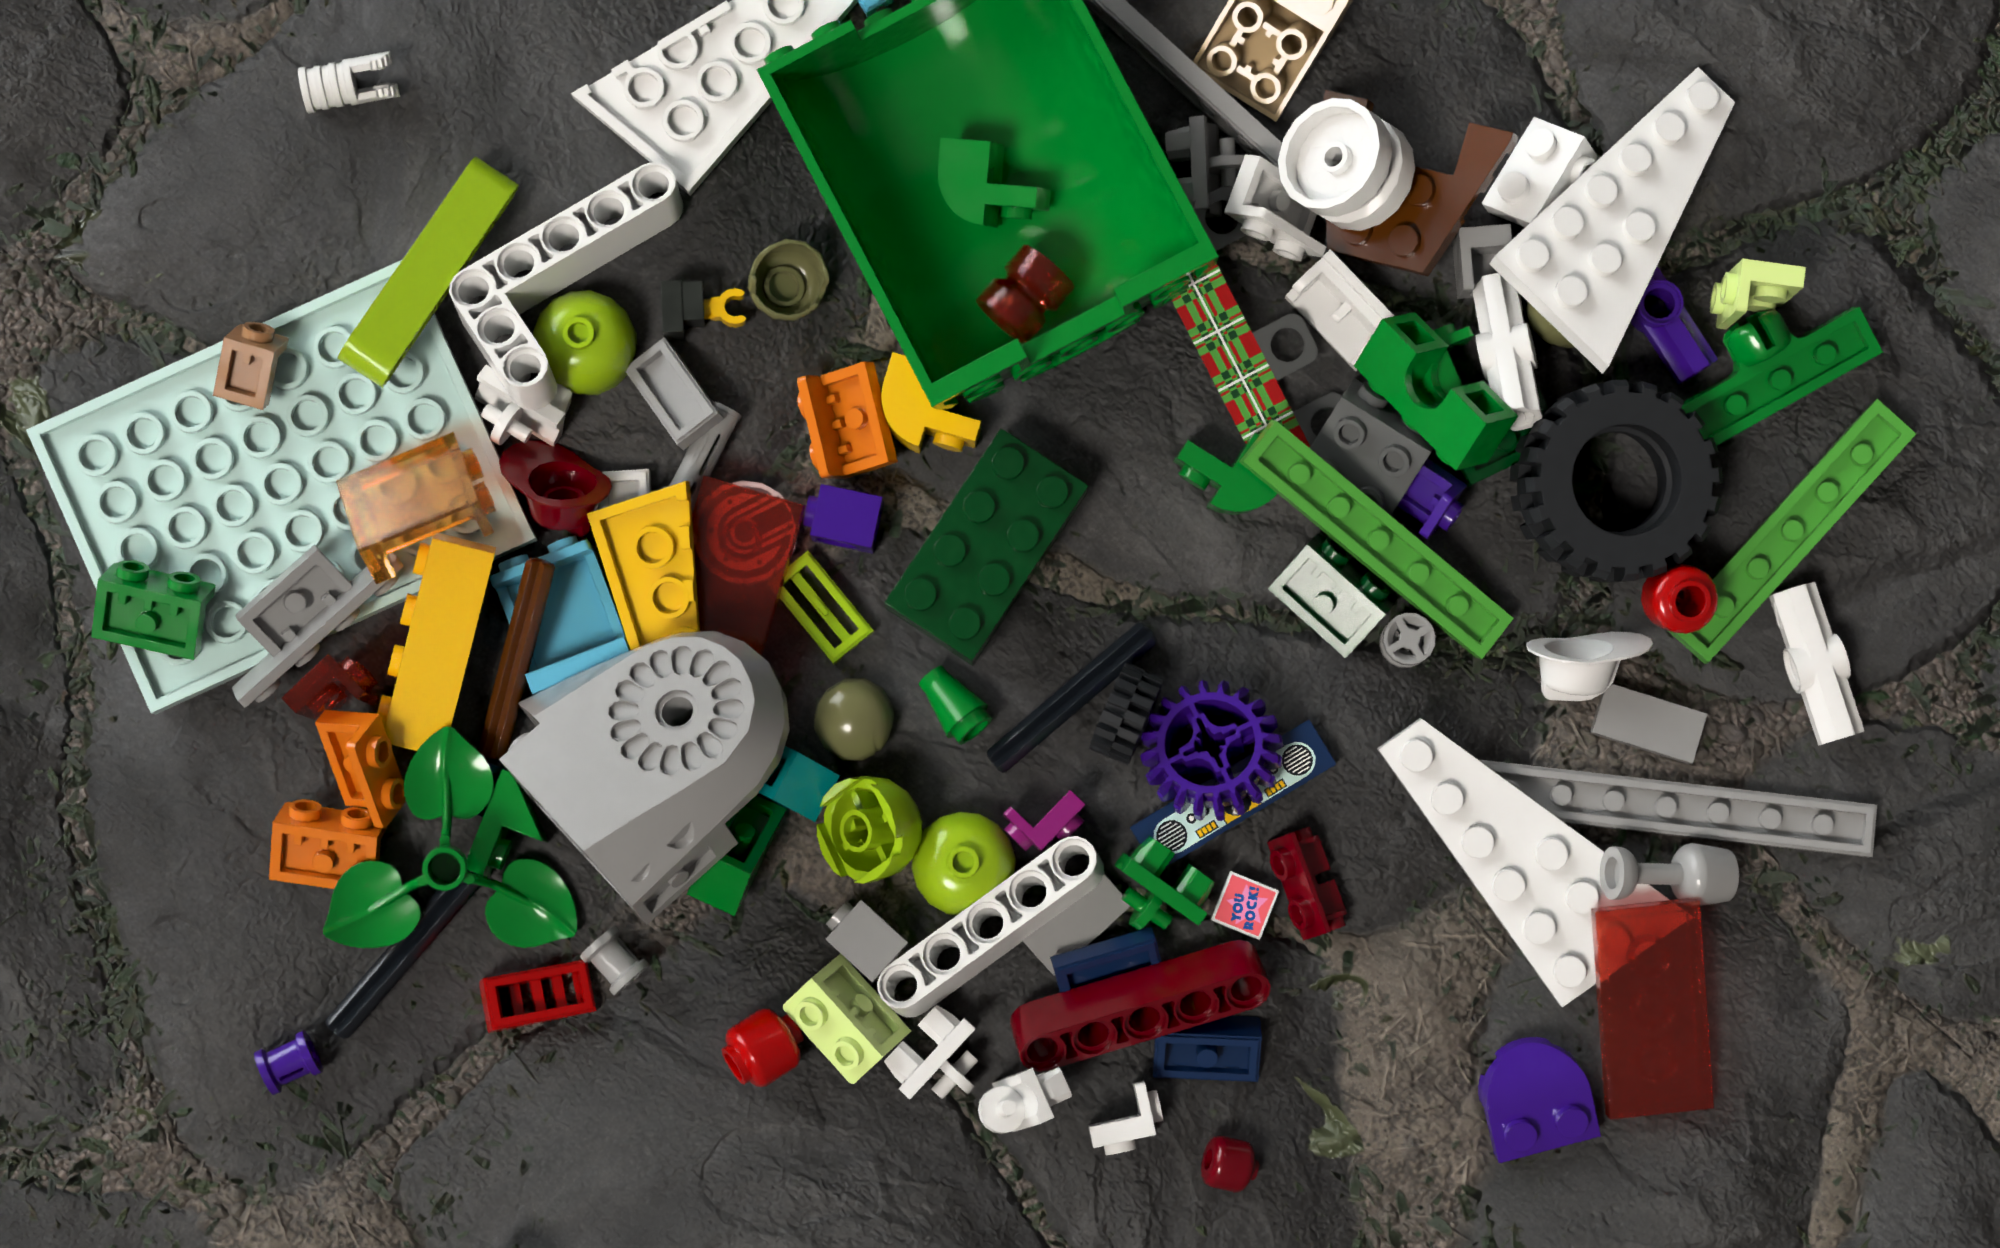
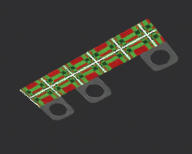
(1243, 360)

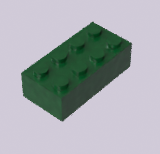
(986, 547)

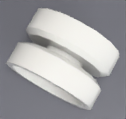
(1346, 164)

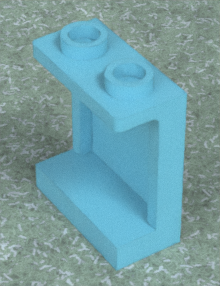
(579, 615)

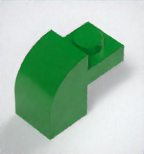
(973, 183)
(1236, 486)

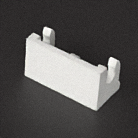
(1338, 306)

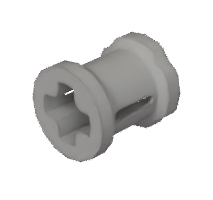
(614, 960)

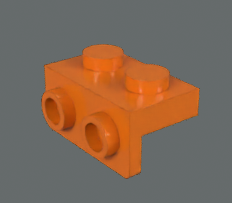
(846, 421)
(363, 763)

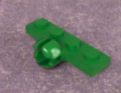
(1778, 368)

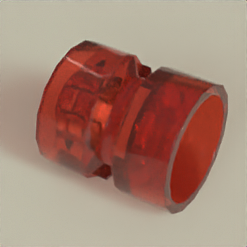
(1025, 294)

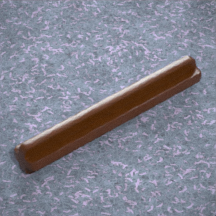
(516, 658)

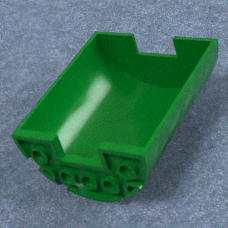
(1007, 73)

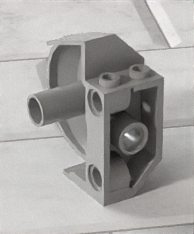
(654, 759)

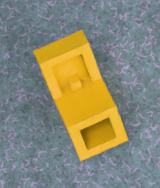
(913, 417)

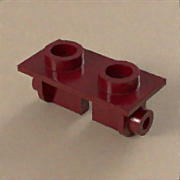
(1311, 906)

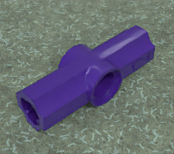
(1676, 335)

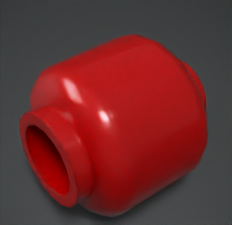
(1680, 599)
(762, 1047)

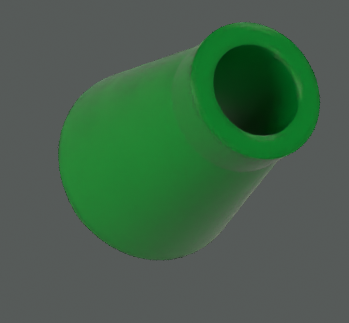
(956, 707)

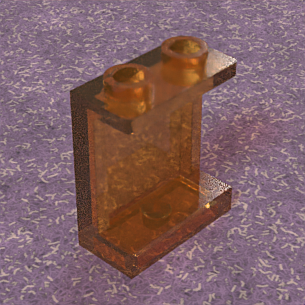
(413, 500)

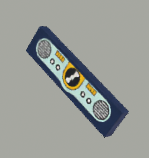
(1303, 759)

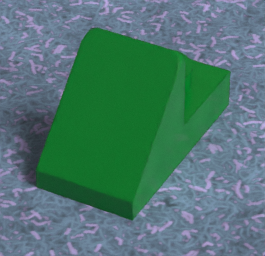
(506, 810)

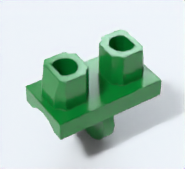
(1145, 868)

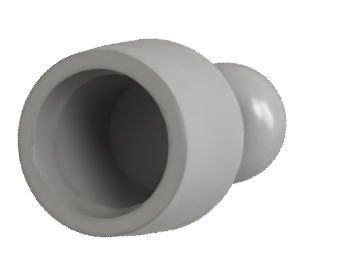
(1694, 873)

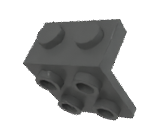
(1372, 445)

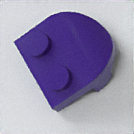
(1536, 1099)

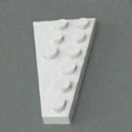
(701, 83)
(1604, 235)
(1516, 854)

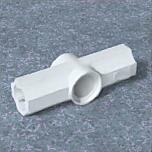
(1507, 348)
(1816, 663)

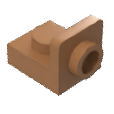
(249, 364)

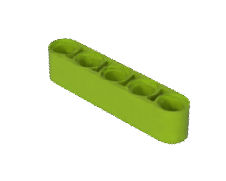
(426, 272)

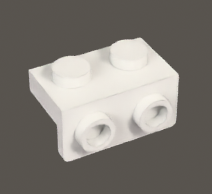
(1538, 172)
(1269, 212)

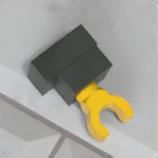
(685, 307)

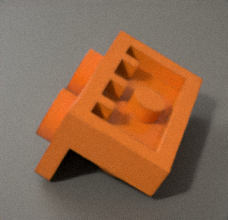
(320, 843)

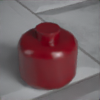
(1228, 1164)

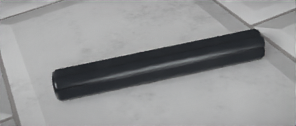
(1071, 697)
(397, 960)

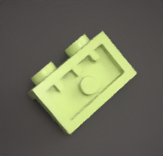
(1754, 287)
(846, 1019)

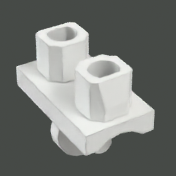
(516, 421)
(915, 1072)
(1022, 1100)

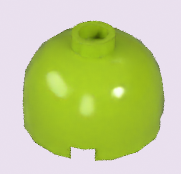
(586, 341)
(869, 828)
(961, 861)

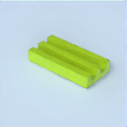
(849, 641)

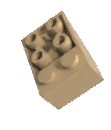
(1268, 48)

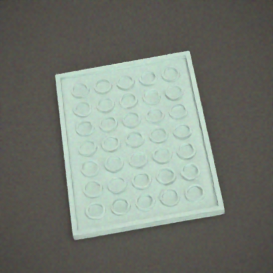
(245, 490)

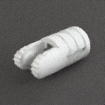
(336, 83)

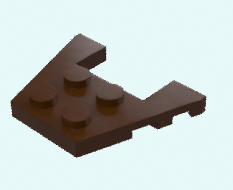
(1432, 210)

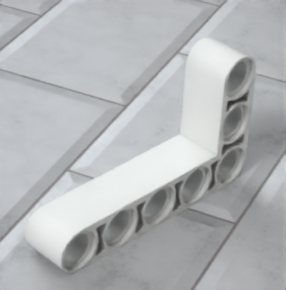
(556, 270)

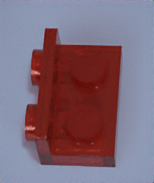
(325, 687)

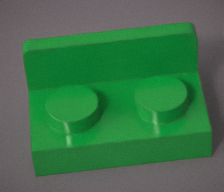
(151, 609)

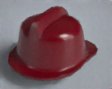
(556, 484)

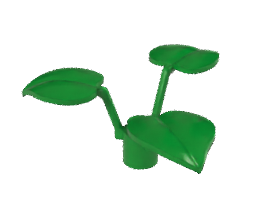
(447, 781)

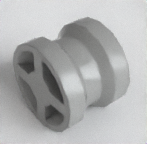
(1415, 635)

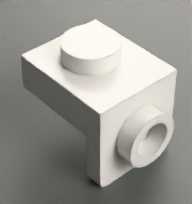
(1120, 1133)

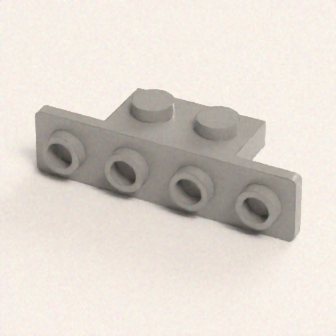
(298, 613)

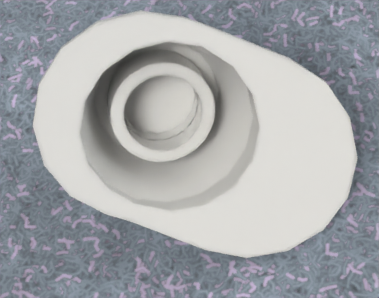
(1584, 664)

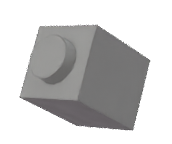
(864, 939)

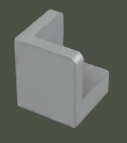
(1474, 251)

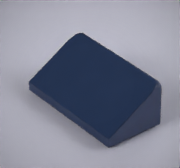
(1211, 1051)

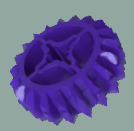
(1195, 761)

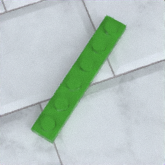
(1799, 524)
(1376, 539)

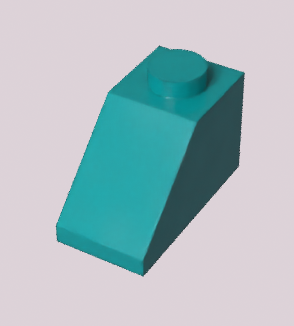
(799, 784)

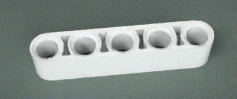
(964, 929)

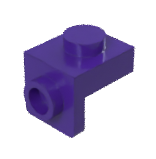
(1433, 498)

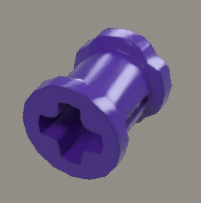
(288, 1062)

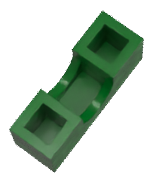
(1403, 369)

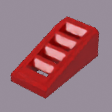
(492, 1005)

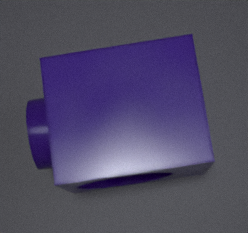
(844, 518)

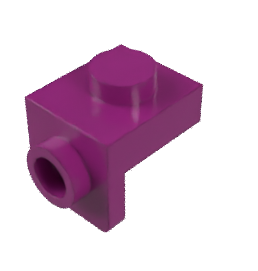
(1058, 822)

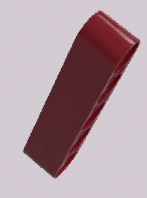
(1139, 1005)

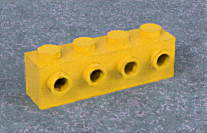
(438, 639)

